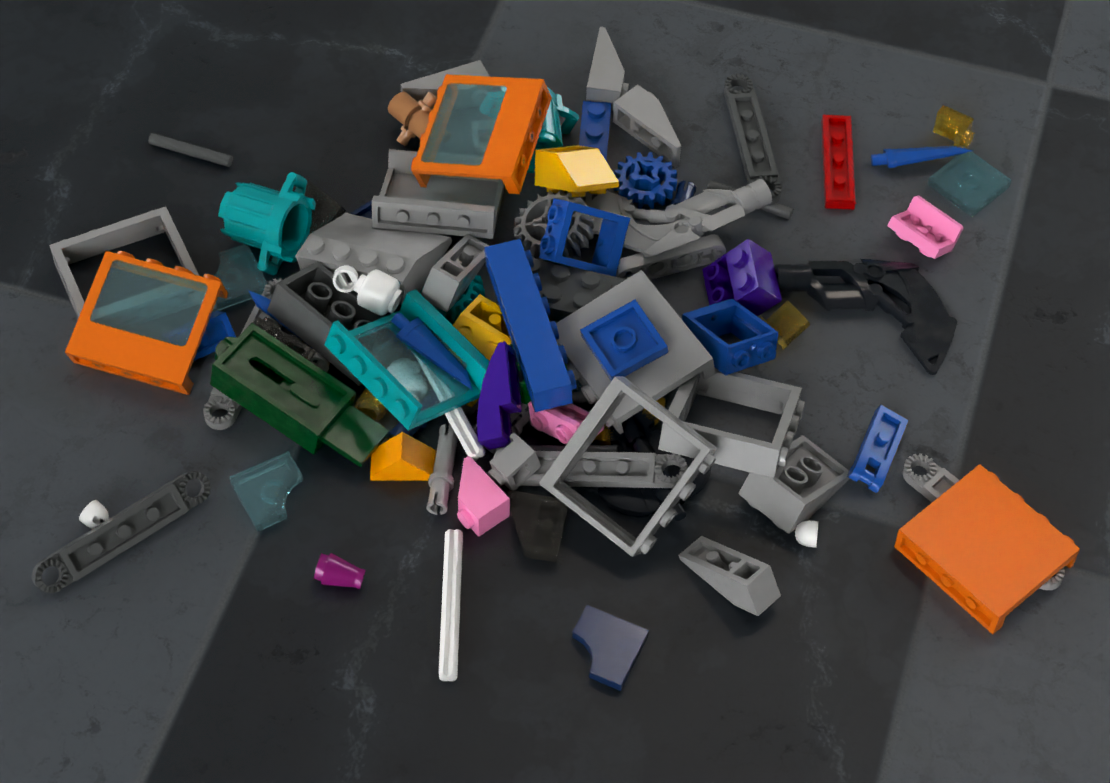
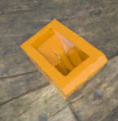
(402, 460)

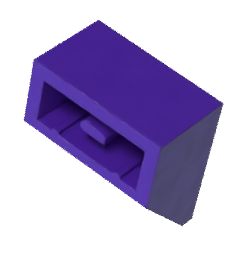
(745, 276)

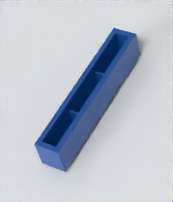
(529, 326)

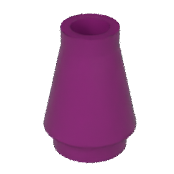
(338, 572)

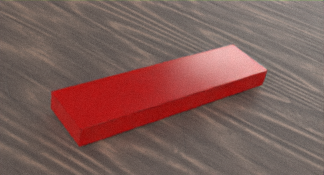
(838, 162)

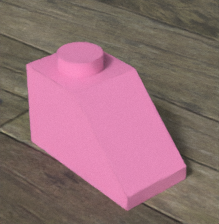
(480, 499)

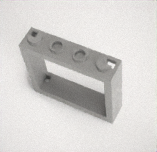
(113, 237)
(733, 449)
(554, 478)

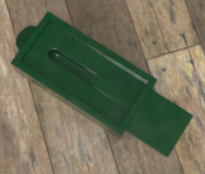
(293, 395)

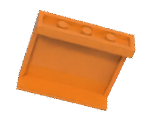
(985, 547)

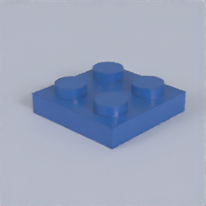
(624, 340)

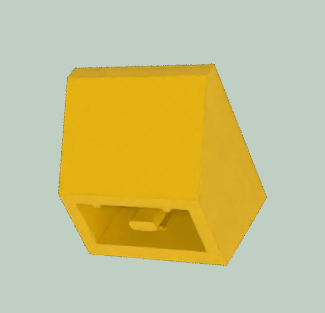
(573, 170)

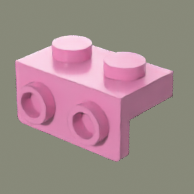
(926, 228)
(558, 421)

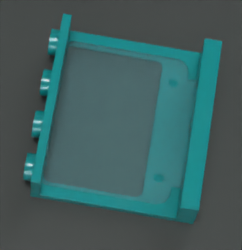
(399, 375)

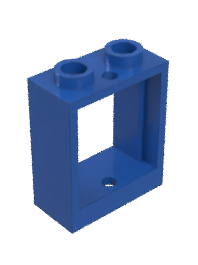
(608, 245)
(757, 337)

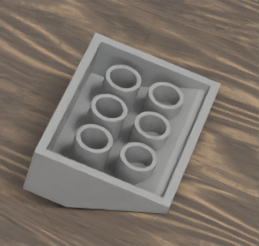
(355, 243)

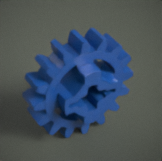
(645, 180)

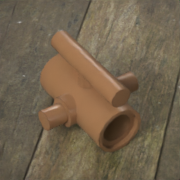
(411, 114)

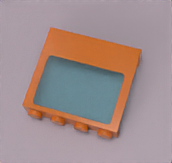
(483, 129)
(144, 320)

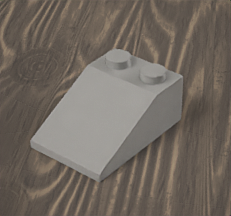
(798, 487)

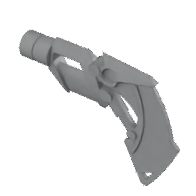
(682, 221)

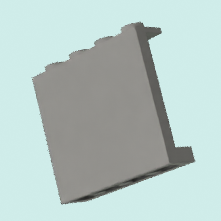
(444, 207)
(682, 362)

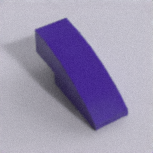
(498, 398)

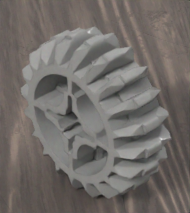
(533, 223)

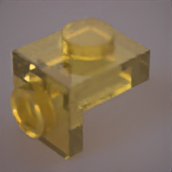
(954, 126)
(788, 323)

